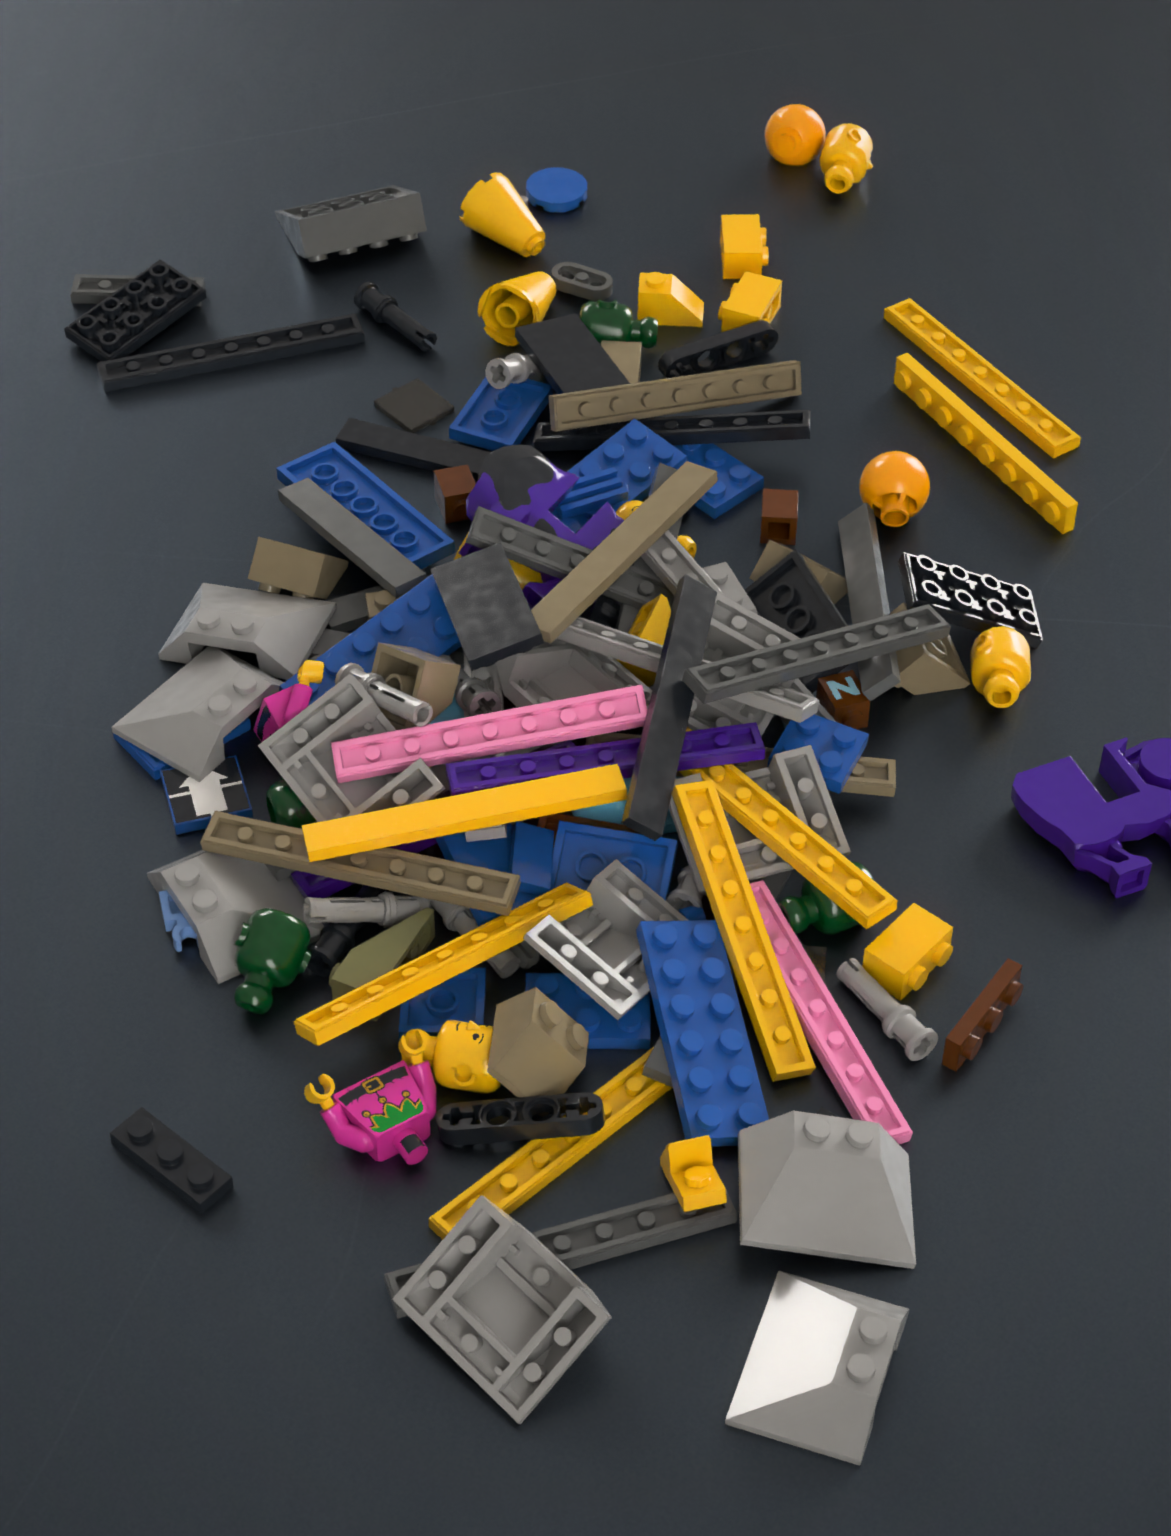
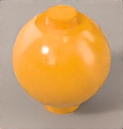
(795, 135)
(894, 487)

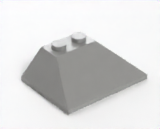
(270, 624)
(733, 633)
(561, 672)
(196, 710)
(305, 757)
(796, 784)
(221, 894)
(601, 944)
(826, 1189)
(503, 1307)
(817, 1367)

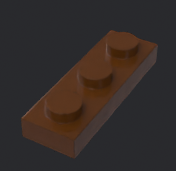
(983, 1015)

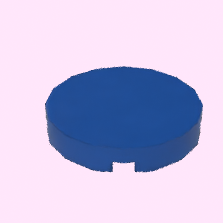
(556, 189)

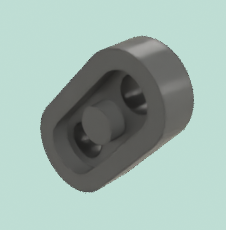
(582, 281)

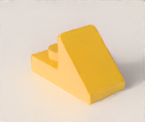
(692, 1173)

